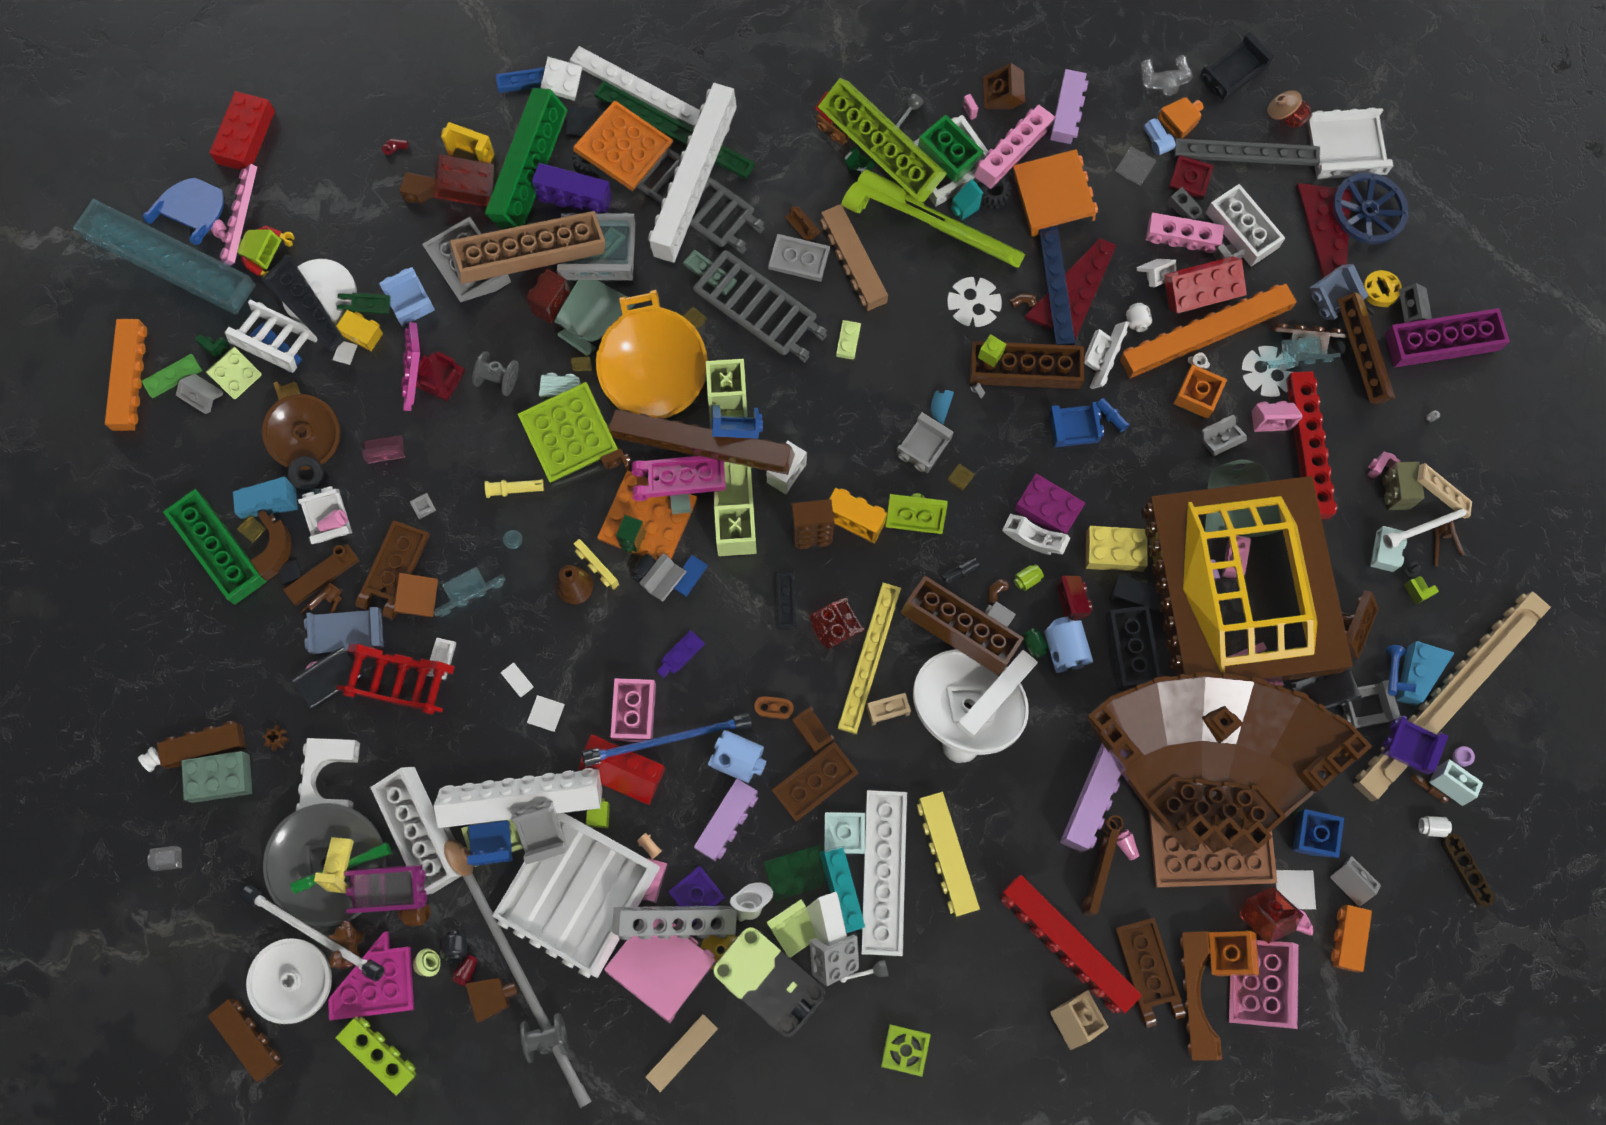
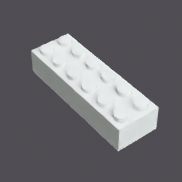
(414, 826)

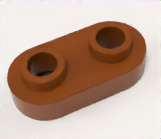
(774, 706)

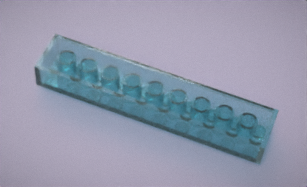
(164, 256)

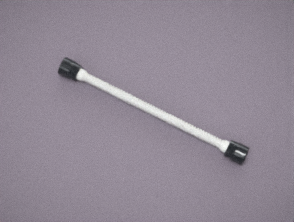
(369, 968)

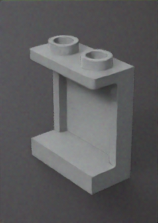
(924, 443)
(539, 832)

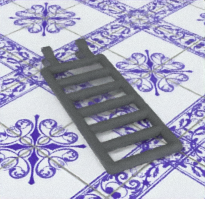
(728, 237)
(791, 345)

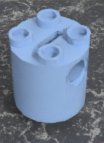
(1068, 644)
(737, 757)

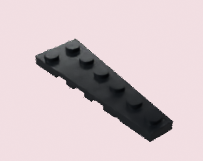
(300, 298)

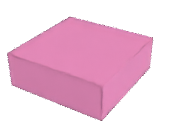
(970, 107)

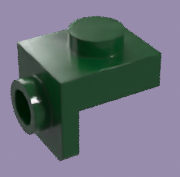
(857, 163)

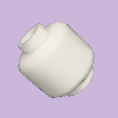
(1139, 317)

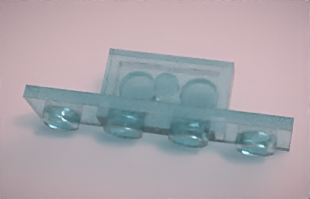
(1301, 350)
(466, 587)

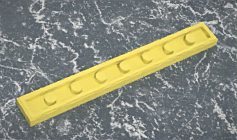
(869, 658)

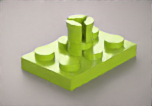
(916, 513)

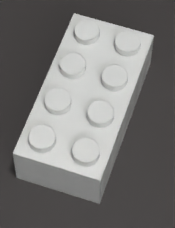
(1245, 224)

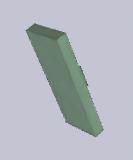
(582, 345)

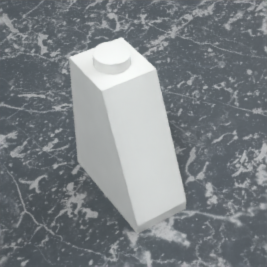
(827, 919)

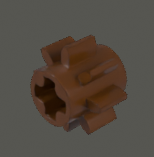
(273, 734)

